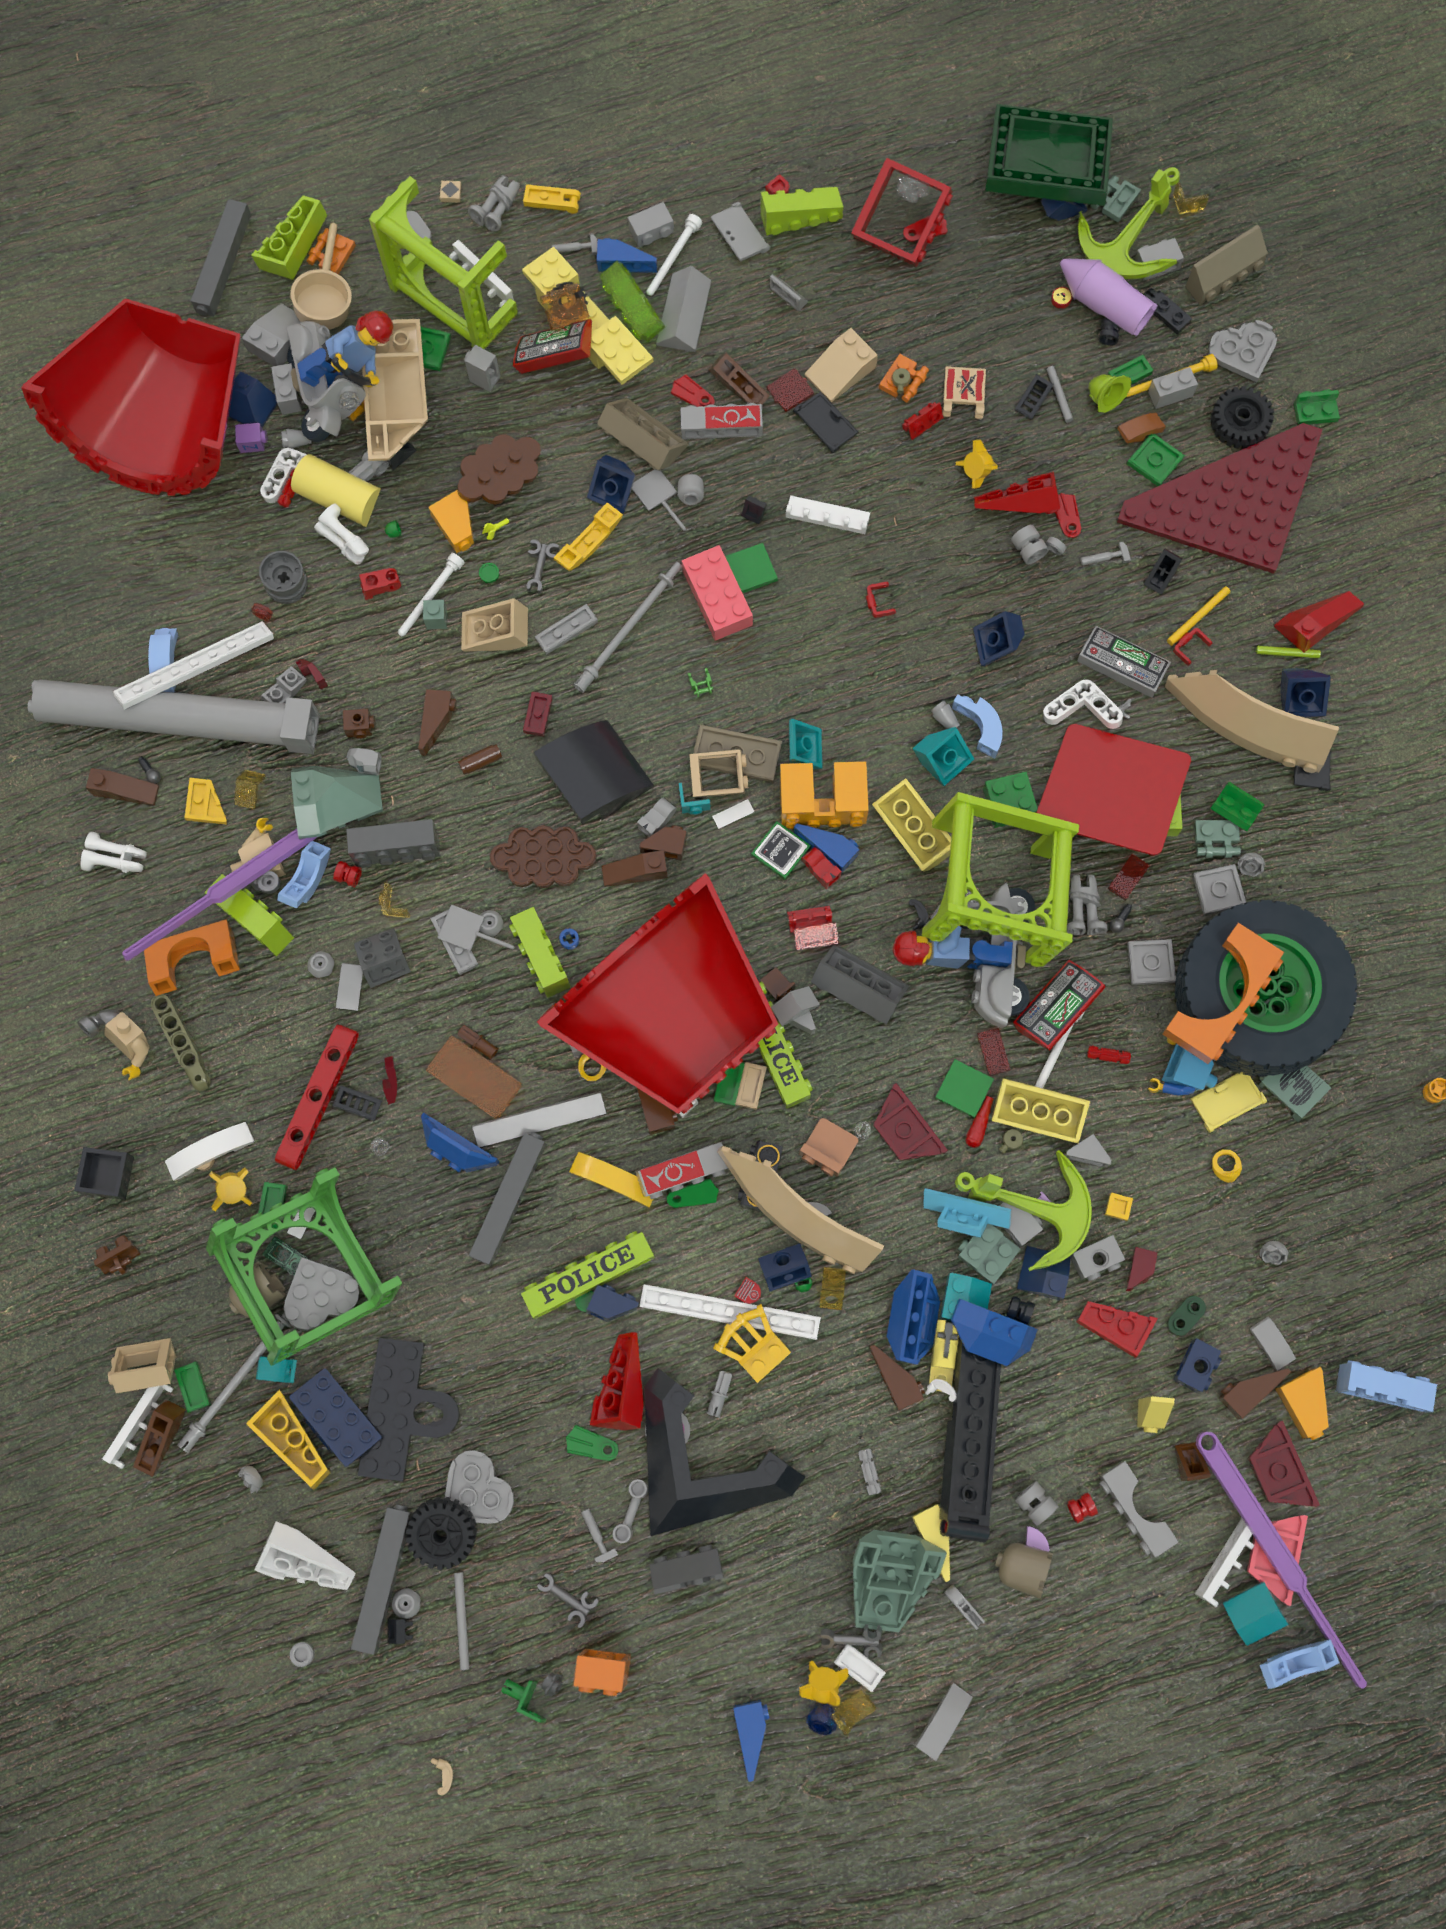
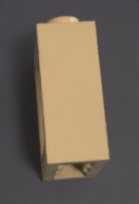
(697, 779)
(140, 1354)

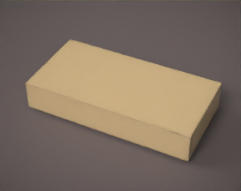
(751, 1085)

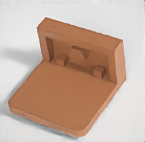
(828, 1147)

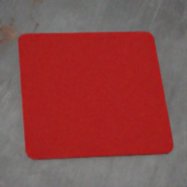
(1115, 788)

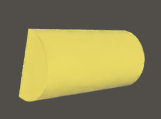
(331, 485)
(912, 825)
(1040, 1110)

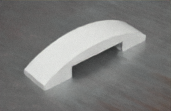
(208, 1149)

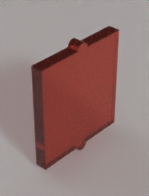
(790, 390)

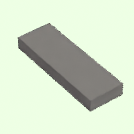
(566, 629)
(461, 958)

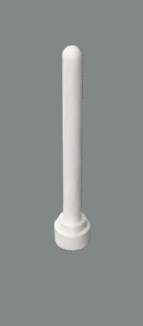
(692, 224)
(453, 563)
(1053, 1058)

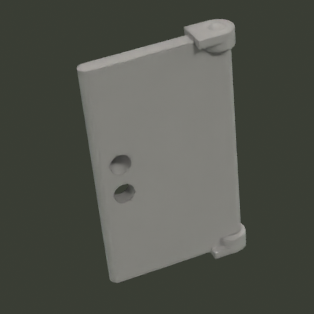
(743, 235)

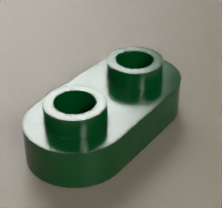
(1186, 1315)

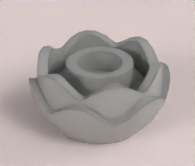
(1251, 864)
(496, 925)
(326, 967)
(1274, 1252)
(251, 1478)
(413, 1603)

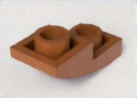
(1137, 428)

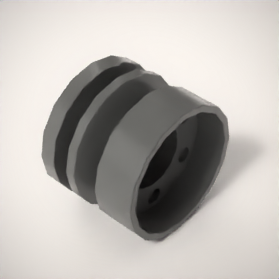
(276, 569)

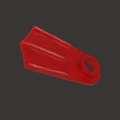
(918, 227)
(691, 392)
(1068, 515)

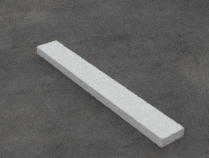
(193, 665)
(726, 1311)

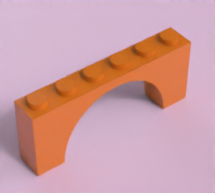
(1256, 962)

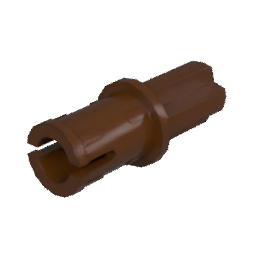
(477, 1041)

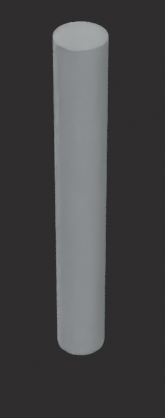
(1059, 394)

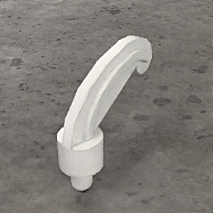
(943, 1386)

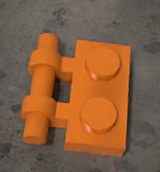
(342, 249)
(917, 376)

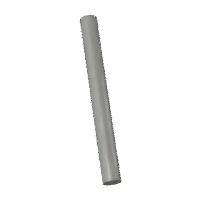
(461, 1621)

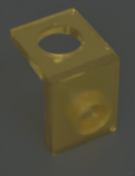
(1190, 204)
(247, 789)
(384, 902)
(832, 1285)
(853, 1710)

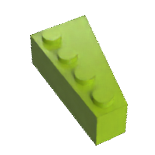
(800, 209)

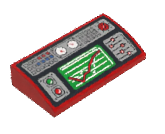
(553, 347)
(1059, 1005)

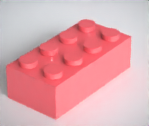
(717, 592)

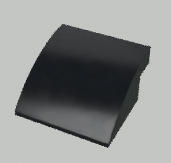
(593, 770)

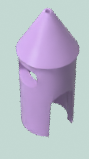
(1107, 293)

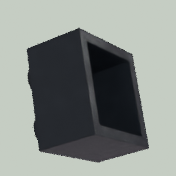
(104, 1173)

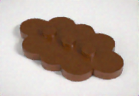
(498, 469)
(543, 856)

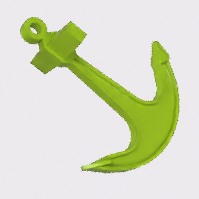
(1116, 252)
(1070, 1218)

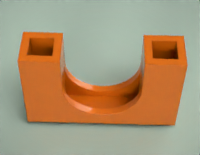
(165, 954)

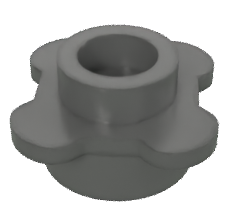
(552, 1684)

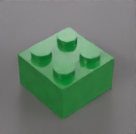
(1011, 791)

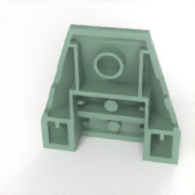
(332, 798)
(891, 1577)

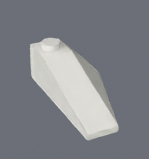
(297, 1556)

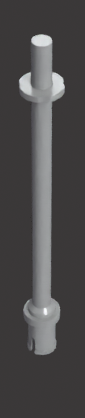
(591, 672)
(198, 1428)

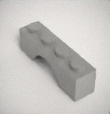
(1120, 1484)

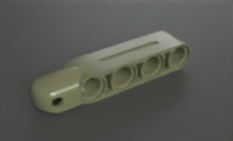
(196, 1073)

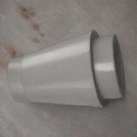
(293, 438)
(944, 715)

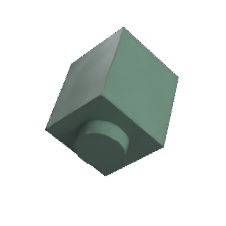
(435, 614)

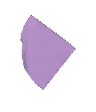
(1036, 1539)

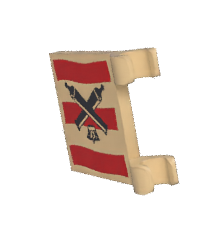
(964, 387)

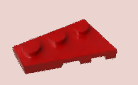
(1118, 1327)

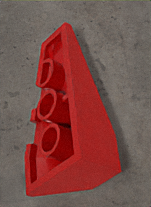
(621, 1397)

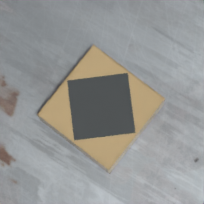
(450, 191)

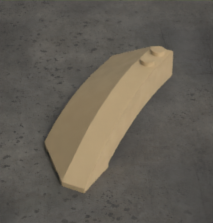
(398, 402)
(1254, 723)
(797, 1216)

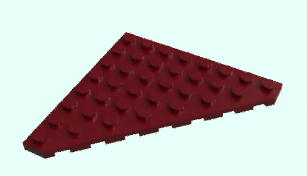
(1235, 504)

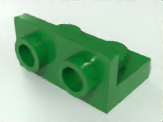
(1317, 407)
(1237, 806)

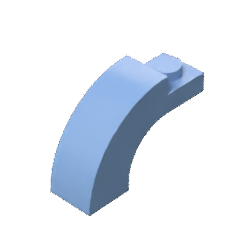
(162, 650)
(987, 720)
(307, 876)
(1299, 1662)

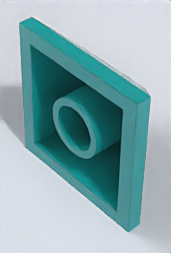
(944, 754)

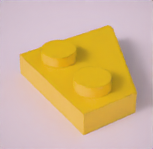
(203, 803)

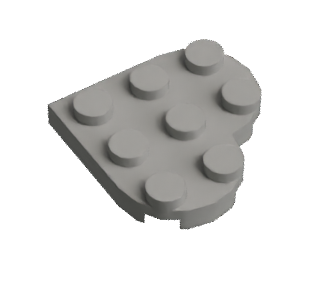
(1244, 349)
(318, 1293)
(475, 1485)

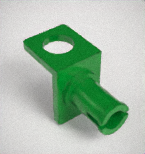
(523, 1695)

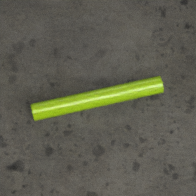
(1281, 651)

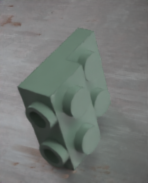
(988, 1254)

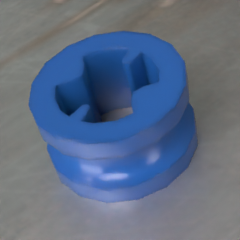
(565, 944)

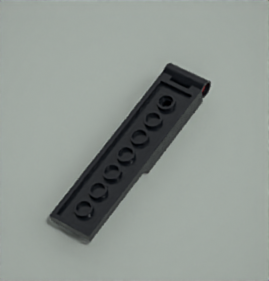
(970, 1449)

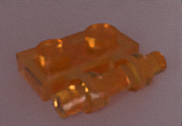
(568, 312)

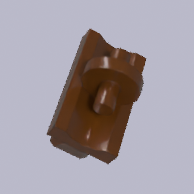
(117, 1258)

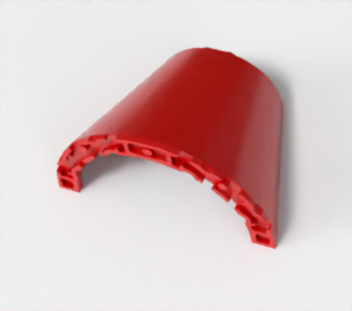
(141, 398)
(669, 1003)

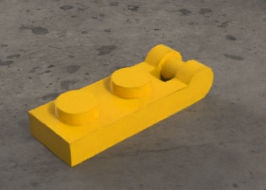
(551, 198)

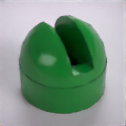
(393, 529)
(804, 1288)

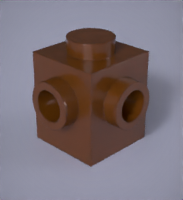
(358, 723)

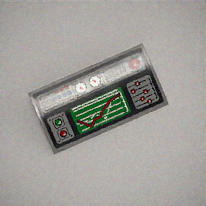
(1123, 661)

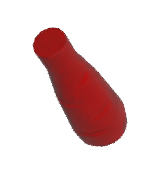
(978, 1127)

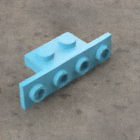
(965, 1214)

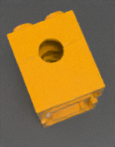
(848, 801)

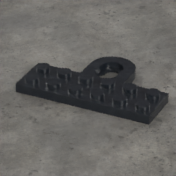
(393, 1409)

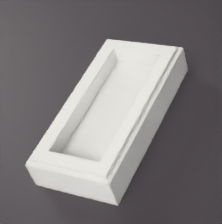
(859, 1667)

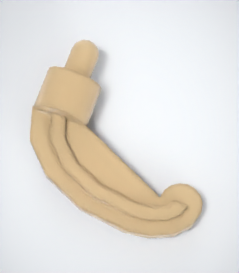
(447, 1775)

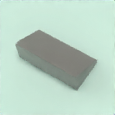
(787, 293)

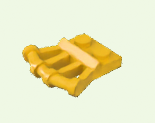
(764, 1354)

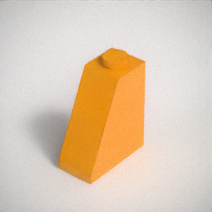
(454, 521)
(1306, 1403)

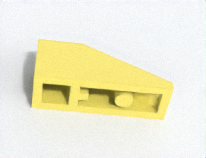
(1154, 1413)
(929, 1529)

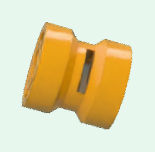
(1439, 1086)

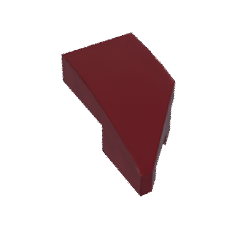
(307, 667)
(390, 1084)
(1141, 1268)

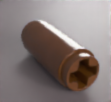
(480, 759)

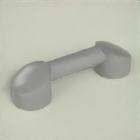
(623, 1533)

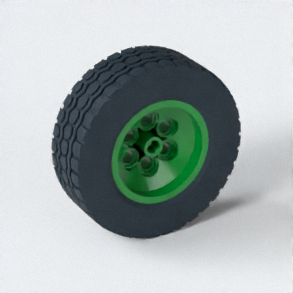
(1313, 970)

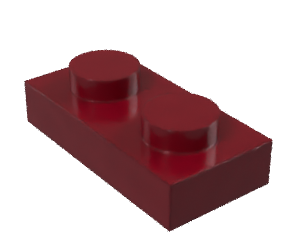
(537, 714)

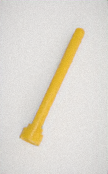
(1207, 364)

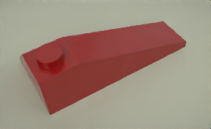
(1036, 496)
(1314, 622)

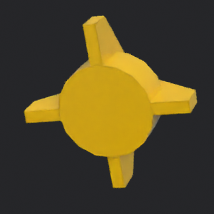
(978, 464)
(230, 1188)
(823, 1684)

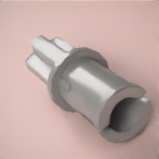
(719, 1394)

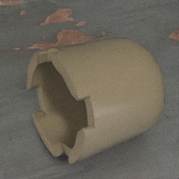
(268, 1285)
(1024, 1568)

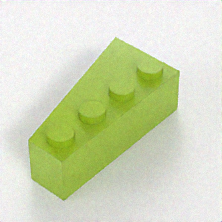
(291, 241)
(256, 919)
(540, 952)

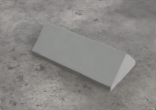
(684, 309)

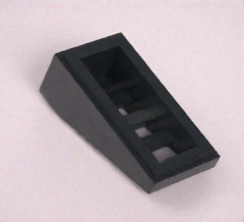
(1044, 384)
(352, 1093)

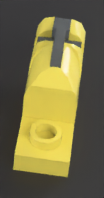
(944, 1352)

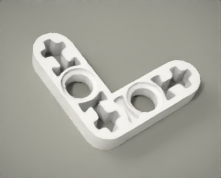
(283, 466)
(1086, 699)

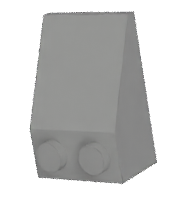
(269, 335)

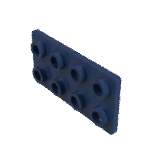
(334, 1418)

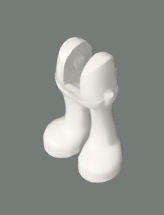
(350, 544)
(94, 842)

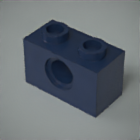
(784, 1267)
(1186, 1373)

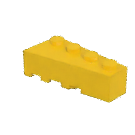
(287, 1438)

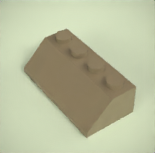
(1227, 265)
(641, 433)

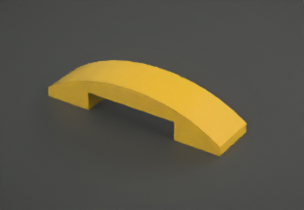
(590, 539)
(609, 1177)

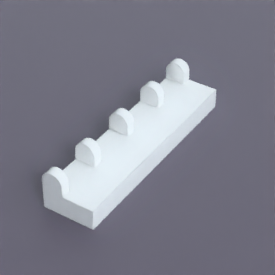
(496, 285)
(827, 514)
(133, 1423)
(1224, 1562)

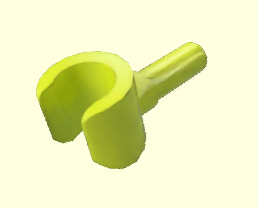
(491, 528)

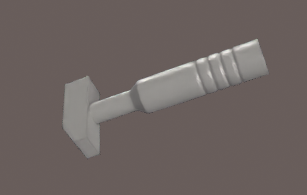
(578, 246)
(1124, 553)
(597, 1537)

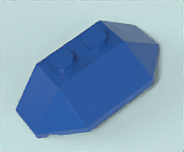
(454, 1148)
(913, 1317)
(991, 1333)

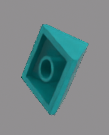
(805, 744)
(1255, 1613)

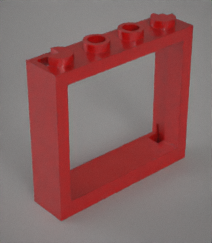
(873, 199)

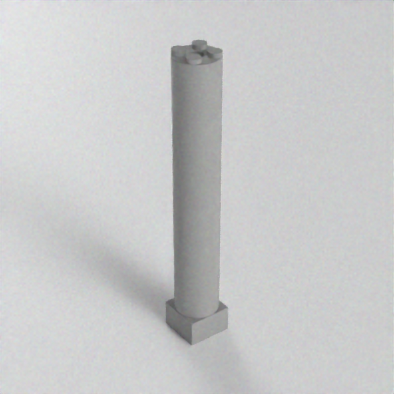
(223, 718)

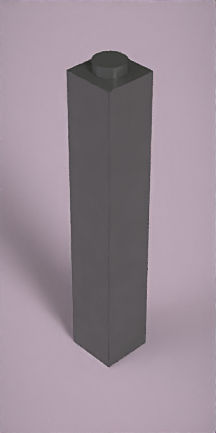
(220, 258)
(508, 1199)
(382, 1580)

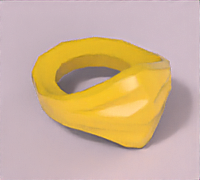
(582, 1061)
(1227, 1176)

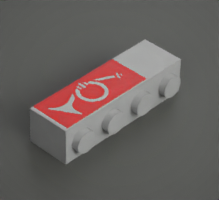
(721, 421)
(680, 1170)

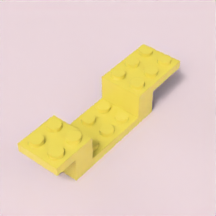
(610, 340)

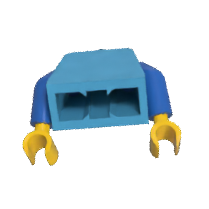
(1185, 1074)

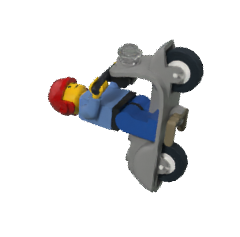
(328, 366)
(996, 988)

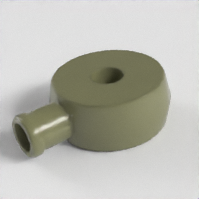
(901, 378)
(1008, 1144)

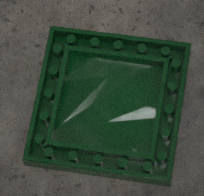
(1050, 155)

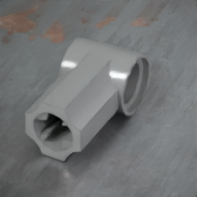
(367, 469)

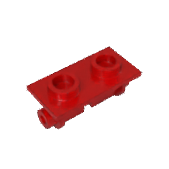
(928, 417)
(809, 917)

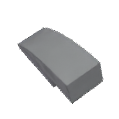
(943, 1721)

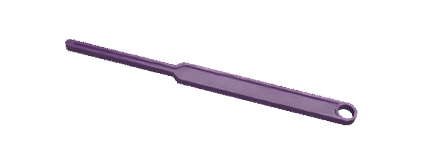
(225, 888)
(1271, 1543)

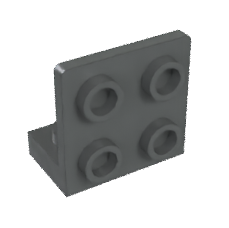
(381, 958)

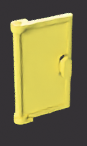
(1232, 1099)

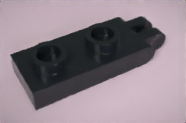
(1168, 311)

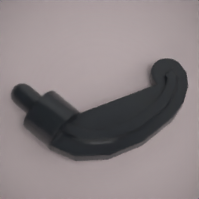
(922, 913)

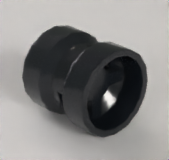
(1109, 333)
(1025, 1311)

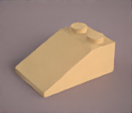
(842, 365)
(495, 627)

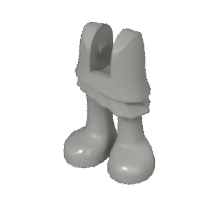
(498, 193)
(1089, 897)

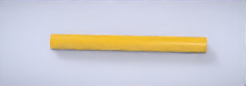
(1198, 615)

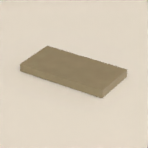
(760, 752)

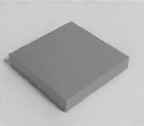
(1218, 889)
(1151, 962)

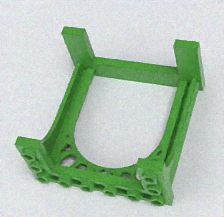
(324, 1200)

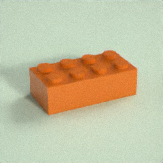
(602, 1671)

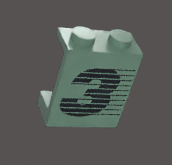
(1297, 1090)

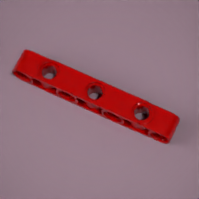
(310, 1113)

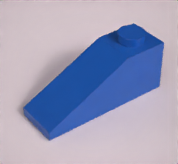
(634, 259)
(835, 847)
(751, 1728)

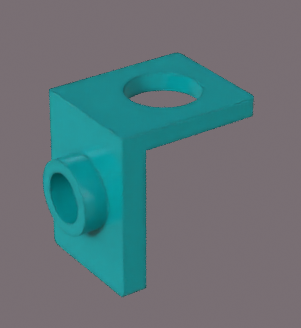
(693, 807)
(277, 1372)

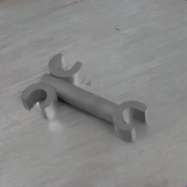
(541, 552)
(581, 1608)
(869, 1639)

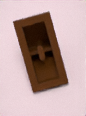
(1191, 1462)

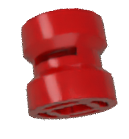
(347, 874)
(1082, 1508)

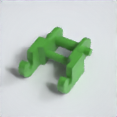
(694, 685)

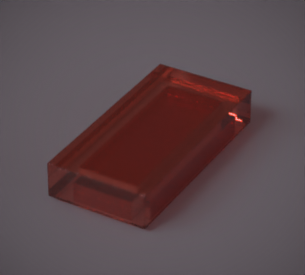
(1128, 877)
(815, 935)
(993, 1051)

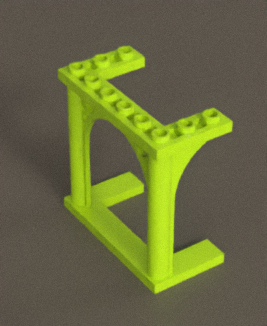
(406, 274)
(1053, 844)

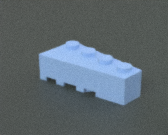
(1386, 1387)

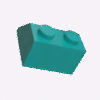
(965, 1288)

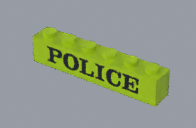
(783, 1067)
(585, 1277)

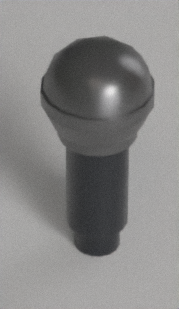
(152, 775)
(1117, 924)

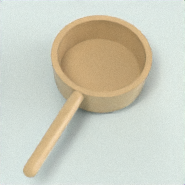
(321, 293)

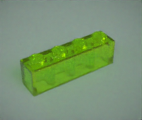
(631, 301)

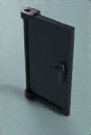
(821, 419)
(1314, 780)

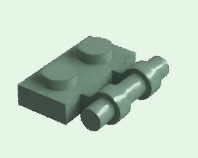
(1122, 199)
(1216, 832)

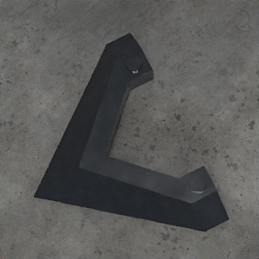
(684, 1501)

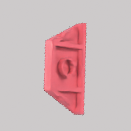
(1259, 1566)

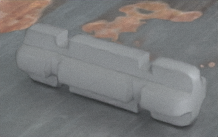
(869, 1471)

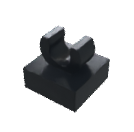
(753, 509)
(396, 1631)

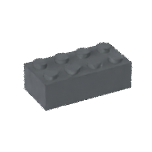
(393, 843)

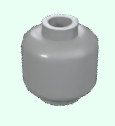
(690, 489)

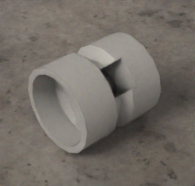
(1030, 545)
(1041, 1510)

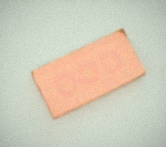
(474, 1077)

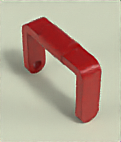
(871, 600)
(1185, 639)

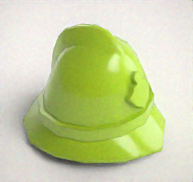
(1109, 391)

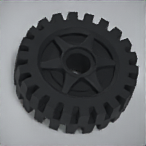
(1242, 403)
(439, 1550)

